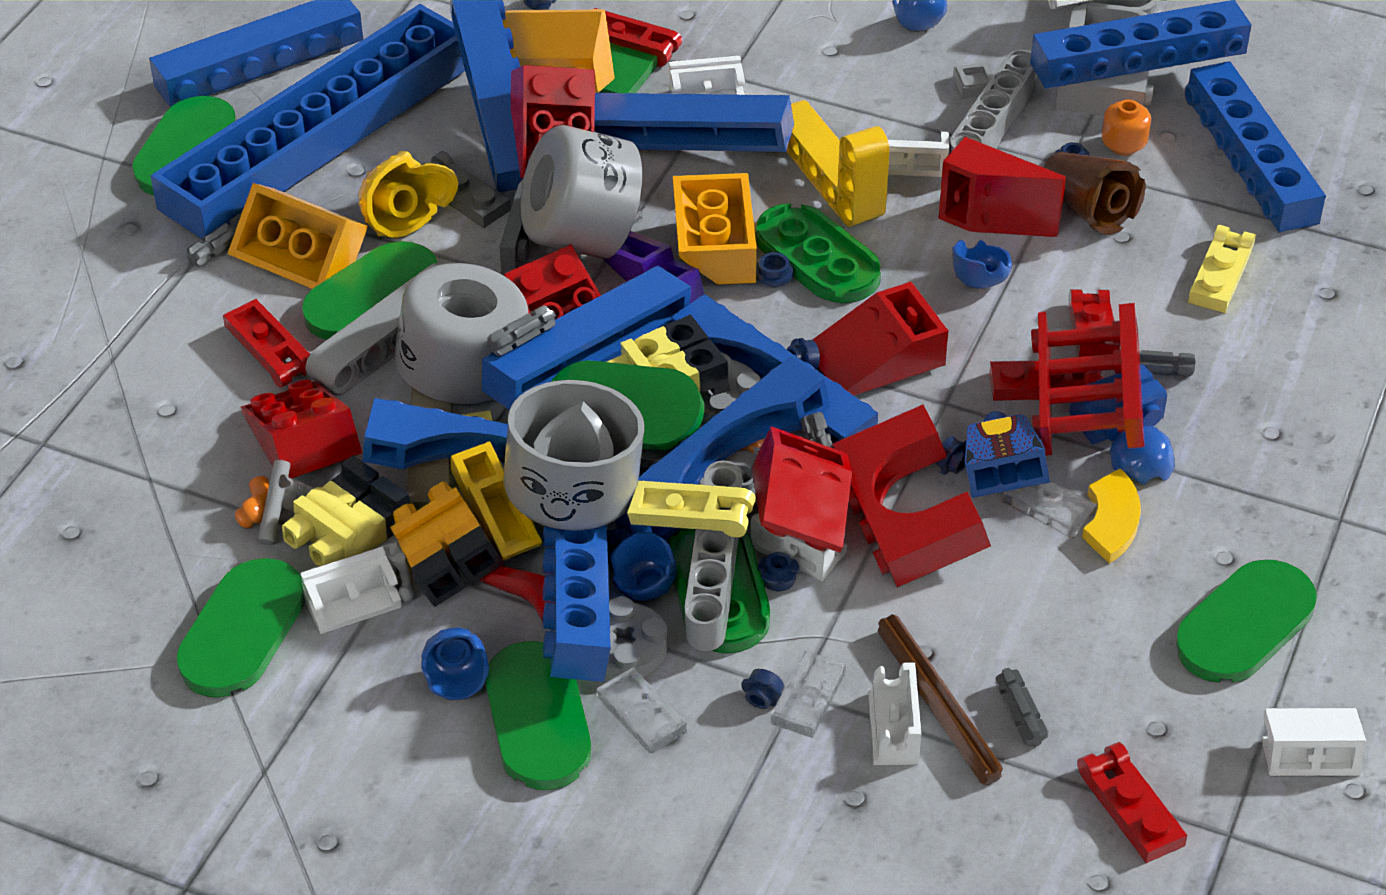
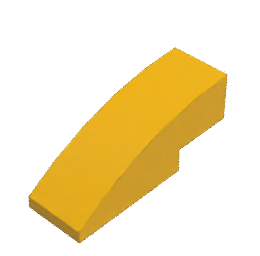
(482, 485)

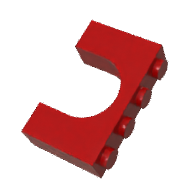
(915, 541)

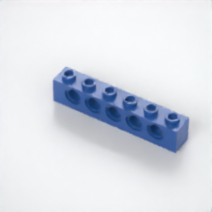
(1140, 43)
(1255, 147)
(578, 603)

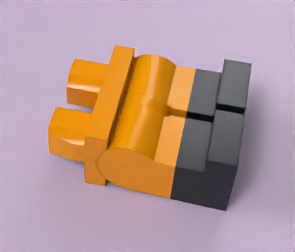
(441, 528)

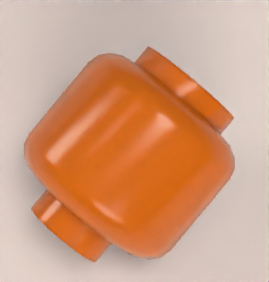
(1126, 127)

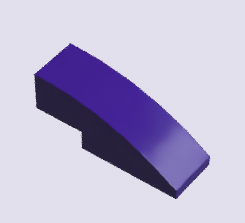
(642, 254)

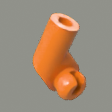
(253, 507)

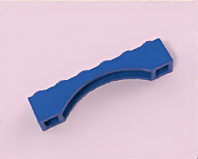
(749, 346)
(774, 401)
(410, 434)

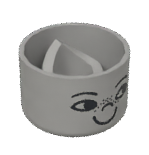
(581, 191)
(447, 325)
(573, 454)

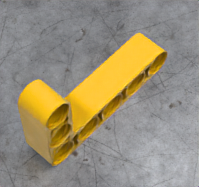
(844, 171)

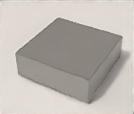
(972, 78)

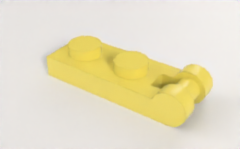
(1221, 269)
(691, 506)

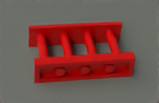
(1124, 389)

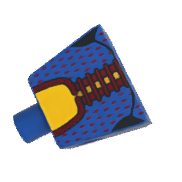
(1004, 455)

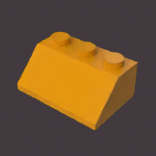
(562, 40)
(716, 226)
(295, 237)

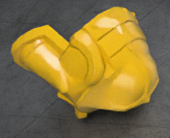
(404, 194)

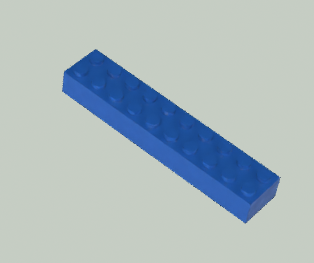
(310, 121)

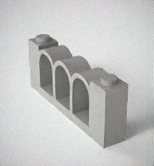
(1098, 95)

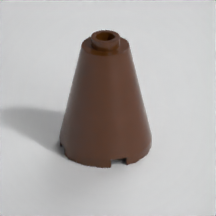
(1100, 189)

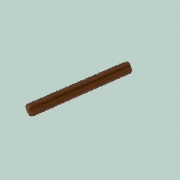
(941, 701)

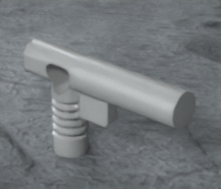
(279, 499)

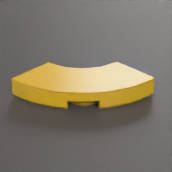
(1115, 517)

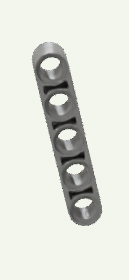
(999, 102)
(359, 346)
(712, 571)

